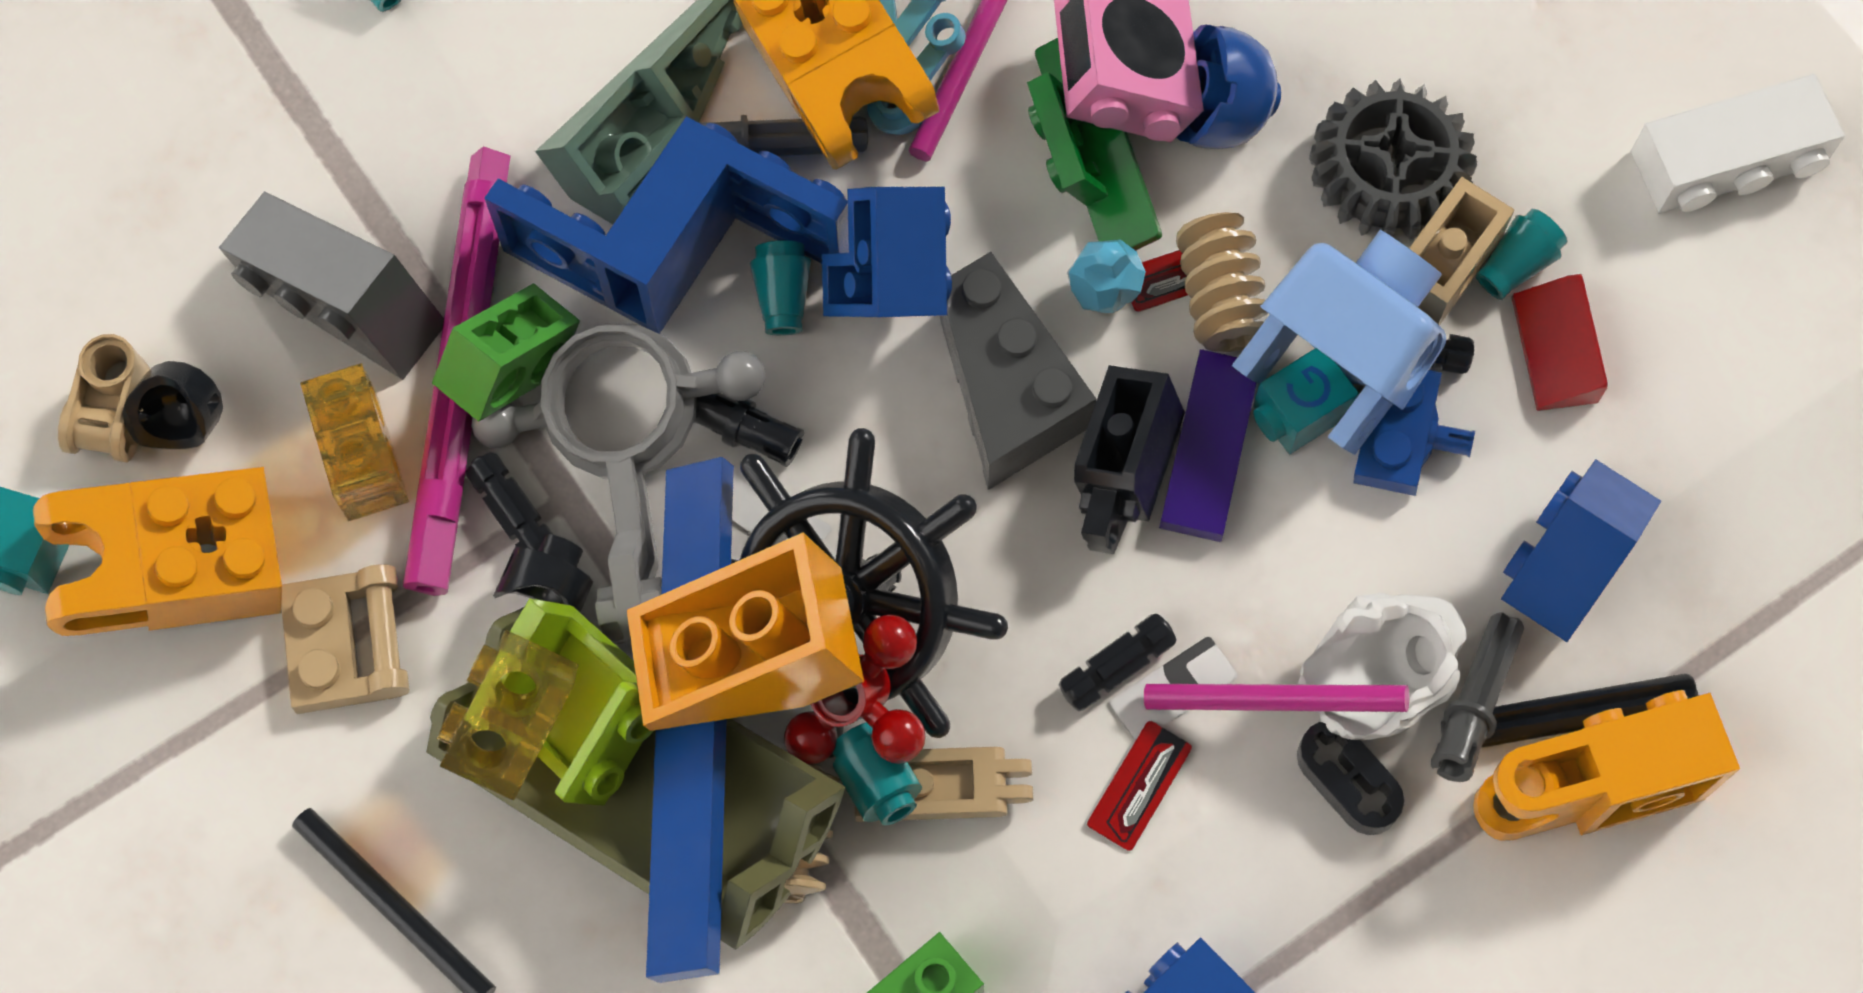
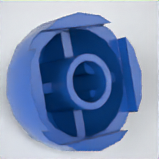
(1235, 86)

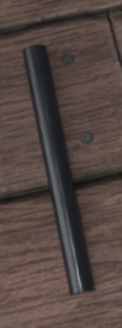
(391, 904)

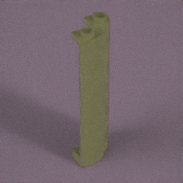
(772, 813)

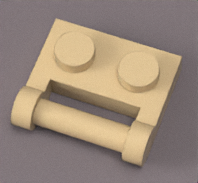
(323, 642)

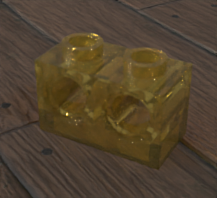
(354, 442)
(517, 718)

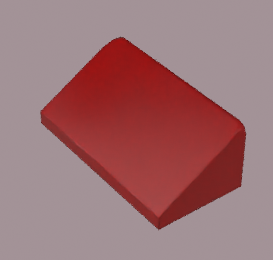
(1560, 344)

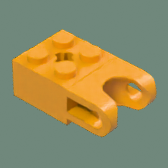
(834, 62)
(154, 556)
(1611, 770)

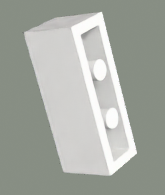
(1737, 144)

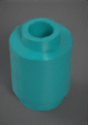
(876, 786)

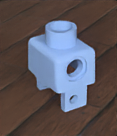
(1359, 318)

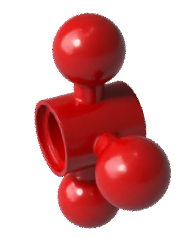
(896, 734)

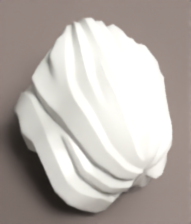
(1389, 643)

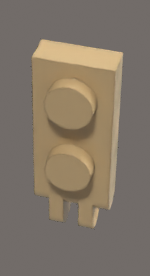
(966, 783)

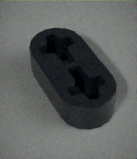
(1338, 787)

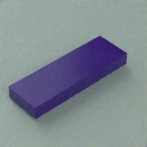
(1208, 448)

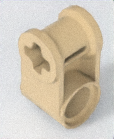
(94, 408)

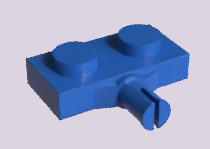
(1405, 440)

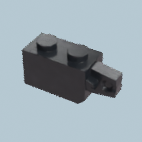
(1125, 452)

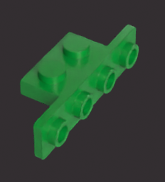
(1091, 161)

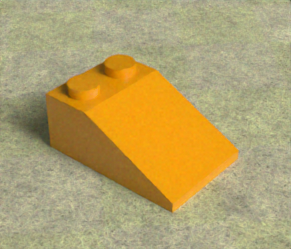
(746, 639)

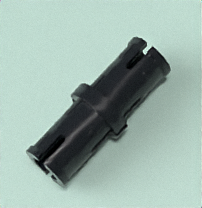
(745, 425)

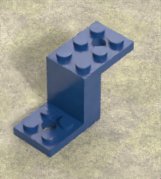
(670, 223)

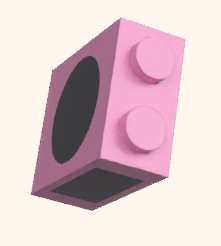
(1129, 65)

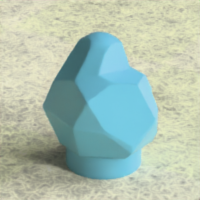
(1106, 276)

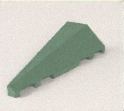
(626, 126)

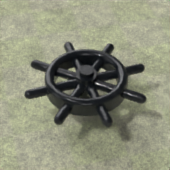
(871, 580)

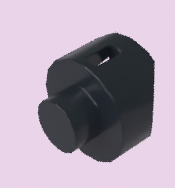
(177, 406)
(547, 573)

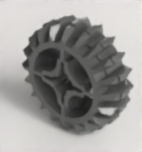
(1424, 148)

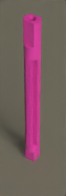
(448, 424)

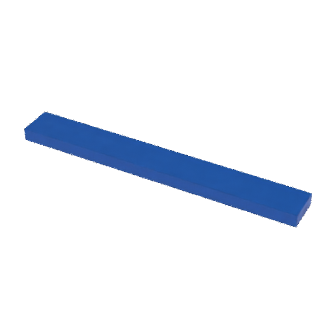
(690, 758)

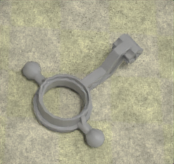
(633, 552)

